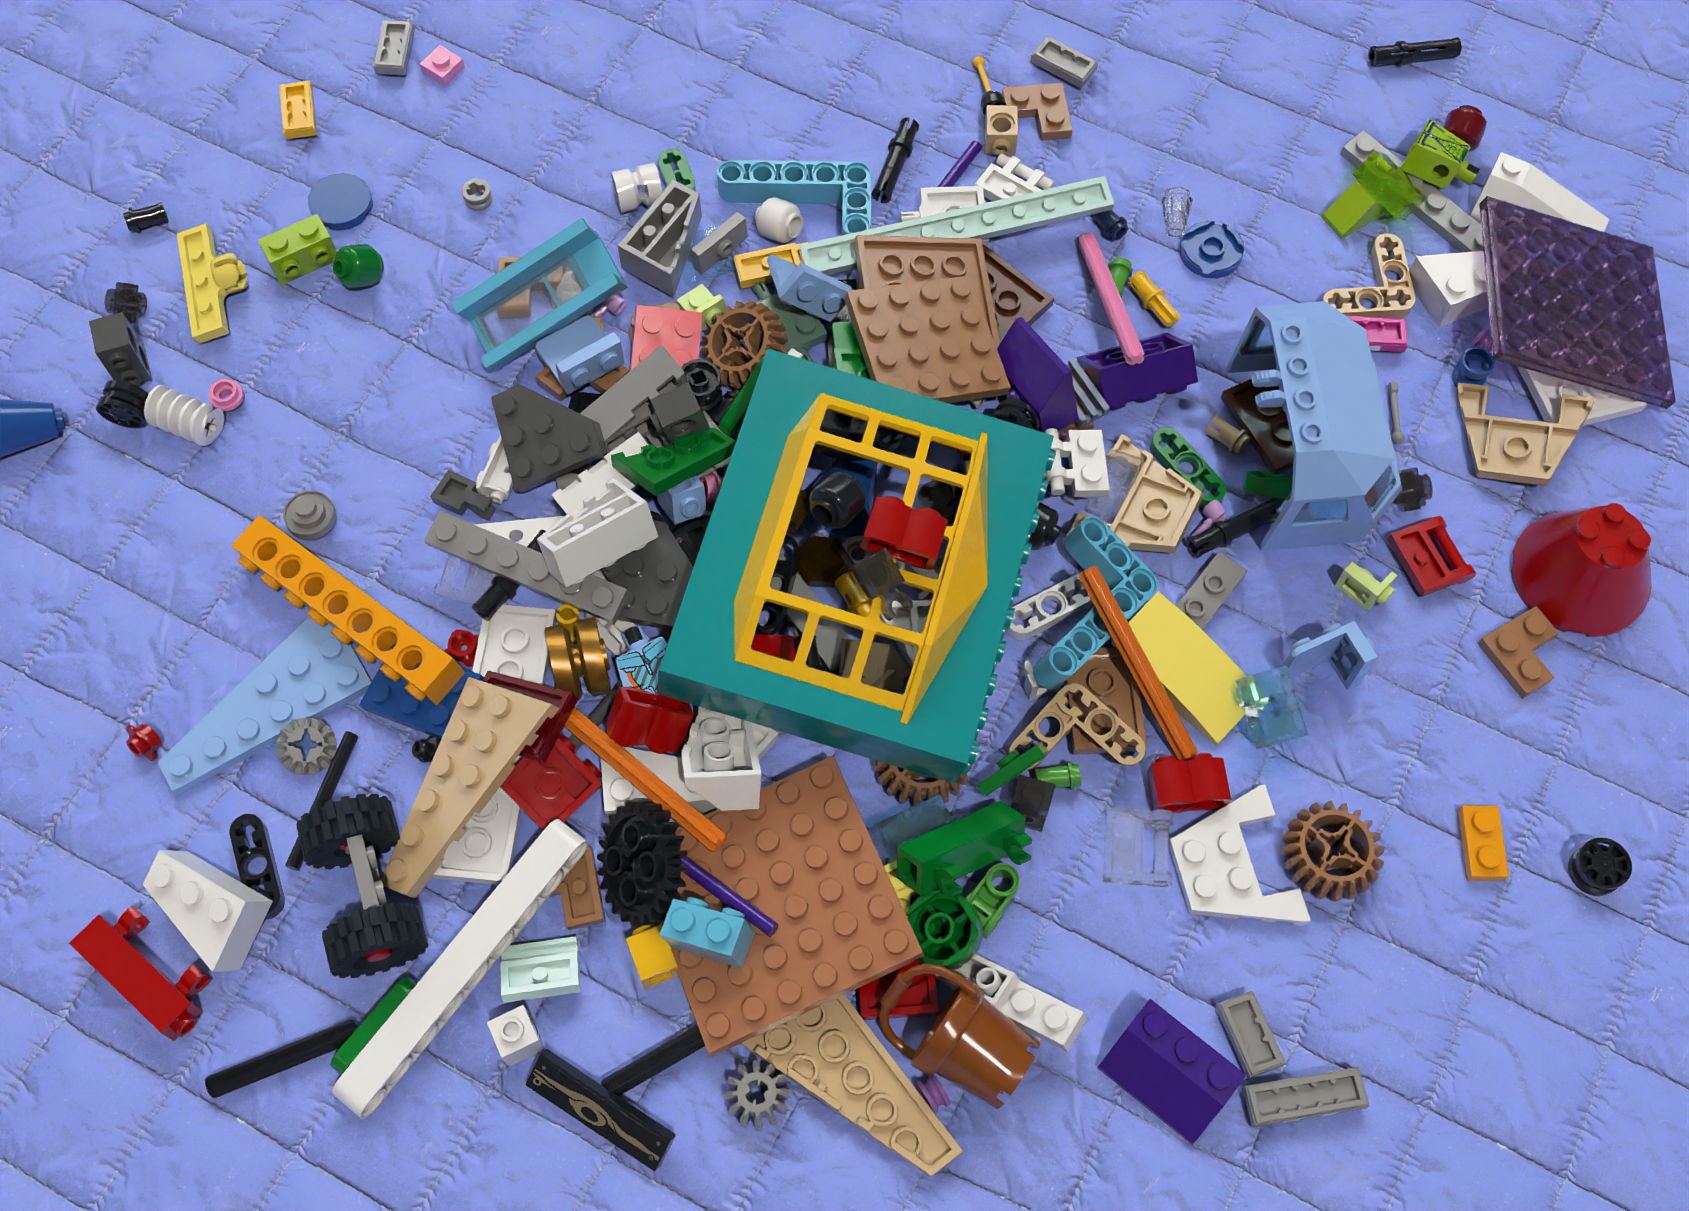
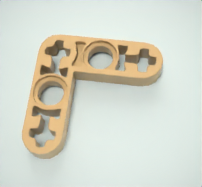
(1386, 290)
(1069, 718)

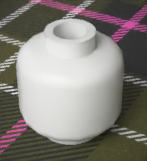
(779, 220)

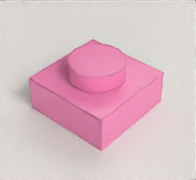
(442, 65)

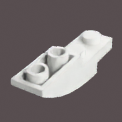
(1023, 1004)

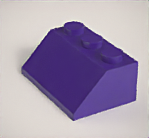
(1166, 367)
(1038, 377)
(1171, 1071)

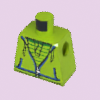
(1439, 157)

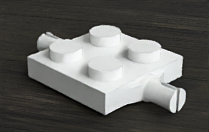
(944, 199)

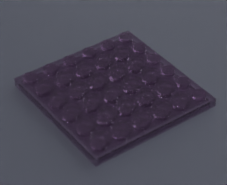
(1575, 303)

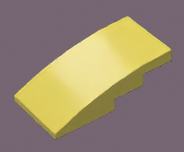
(1190, 667)

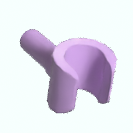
(613, 304)
(1214, 512)

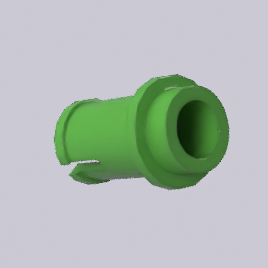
(1120, 270)
(1061, 776)

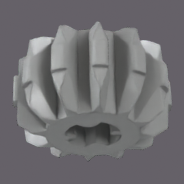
(742, 1095)

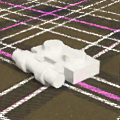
(1003, 183)
(1086, 464)

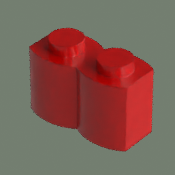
(905, 532)
(648, 720)
(1190, 784)

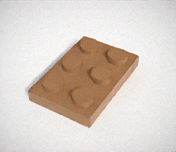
(1113, 684)

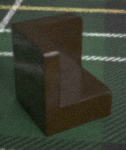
(823, 561)

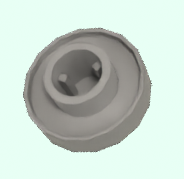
(309, 515)

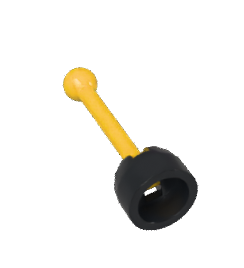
(989, 97)

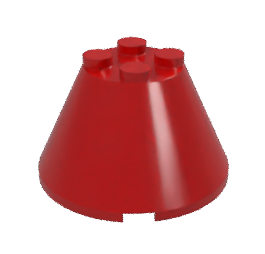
(1585, 569)

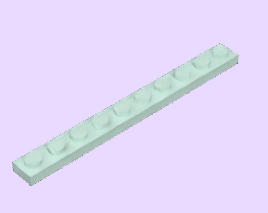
(976, 221)

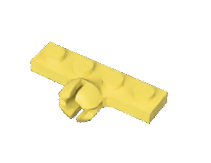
(208, 282)

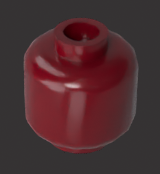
(1466, 124)

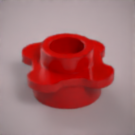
(462, 638)
(143, 741)

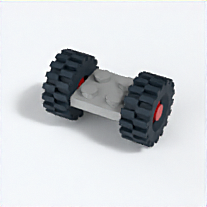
(355, 834)

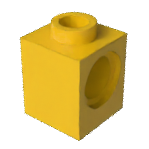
(652, 956)

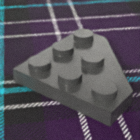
(544, 437)
(655, 580)

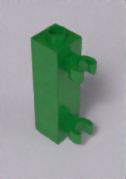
(962, 848)

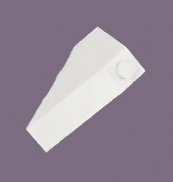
(1530, 188)
(722, 761)

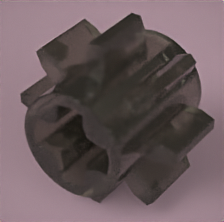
(126, 300)
(1415, 489)

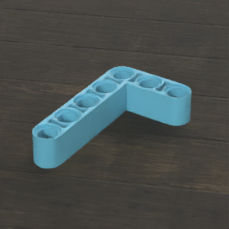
(802, 182)
(1129, 581)

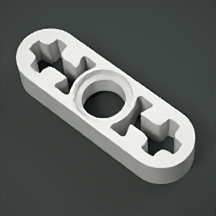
(1057, 593)

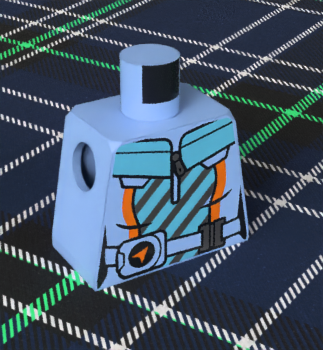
(641, 664)

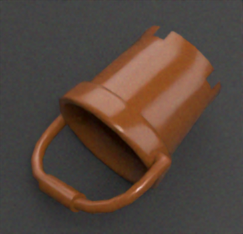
(967, 1041)

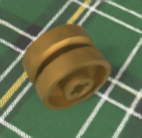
(579, 660)

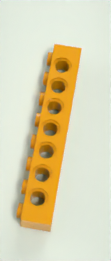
(305, 576)

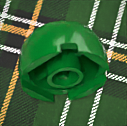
(945, 928)

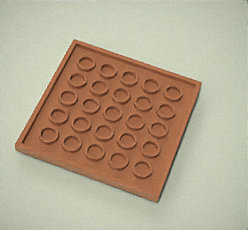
(823, 882)

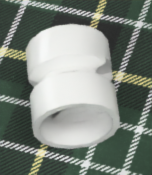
(626, 184)

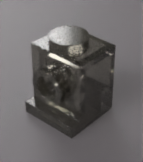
(1033, 801)

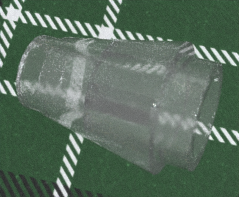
(1176, 210)

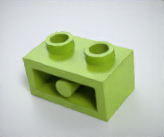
(298, 249)

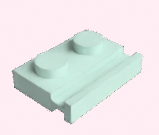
(540, 969)

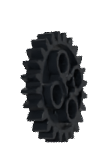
(641, 862)

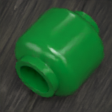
(358, 265)

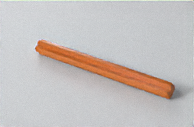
(1138, 663)
(645, 781)

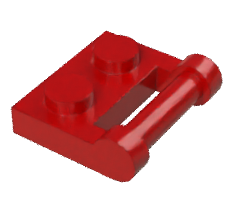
(1422, 559)

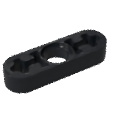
(263, 849)

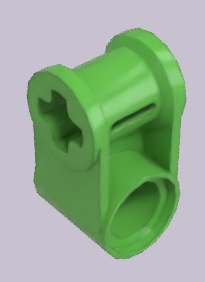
(991, 902)

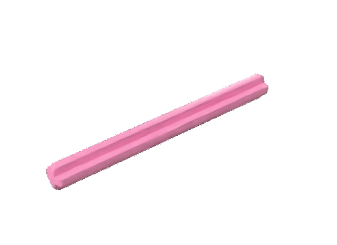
(1111, 299)

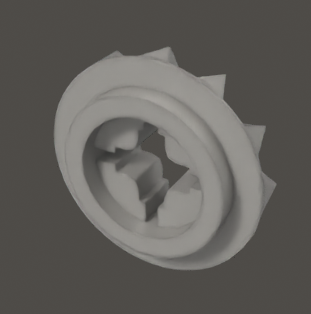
(318, 757)

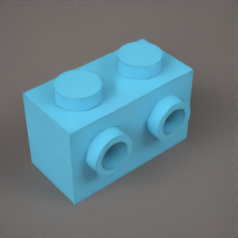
(708, 932)

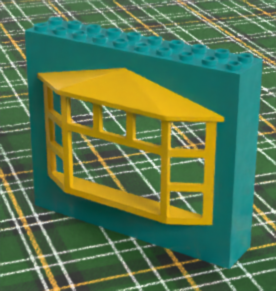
(944, 701)

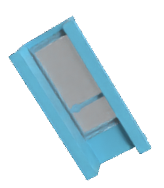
(540, 293)

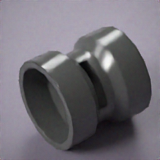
(939, 497)

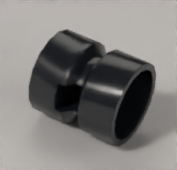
(705, 383)

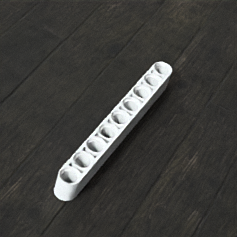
(459, 969)

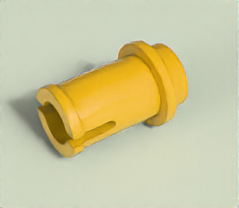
(568, 616)

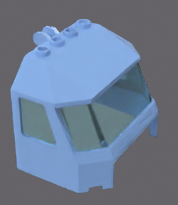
(1335, 420)

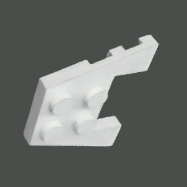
(1218, 869)

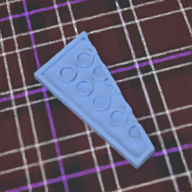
(299, 679)

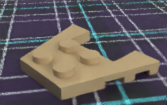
(1519, 447)
(1155, 507)

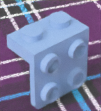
(807, 288)
(580, 353)
(1342, 646)

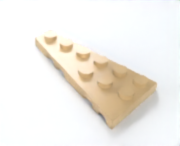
(466, 771)
(850, 1071)

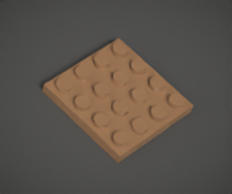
(918, 259)
(928, 339)

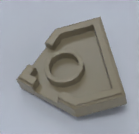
(883, 666)

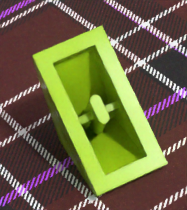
(1353, 210)

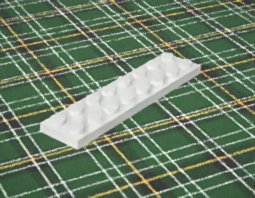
(515, 647)

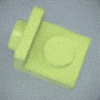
(703, 301)
(1363, 587)

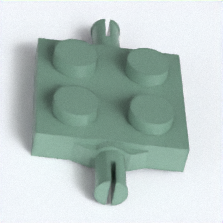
(801, 328)

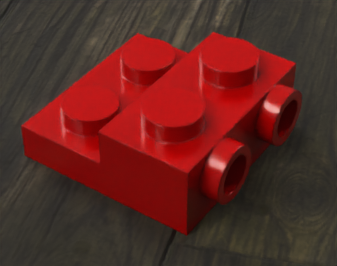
(553, 787)

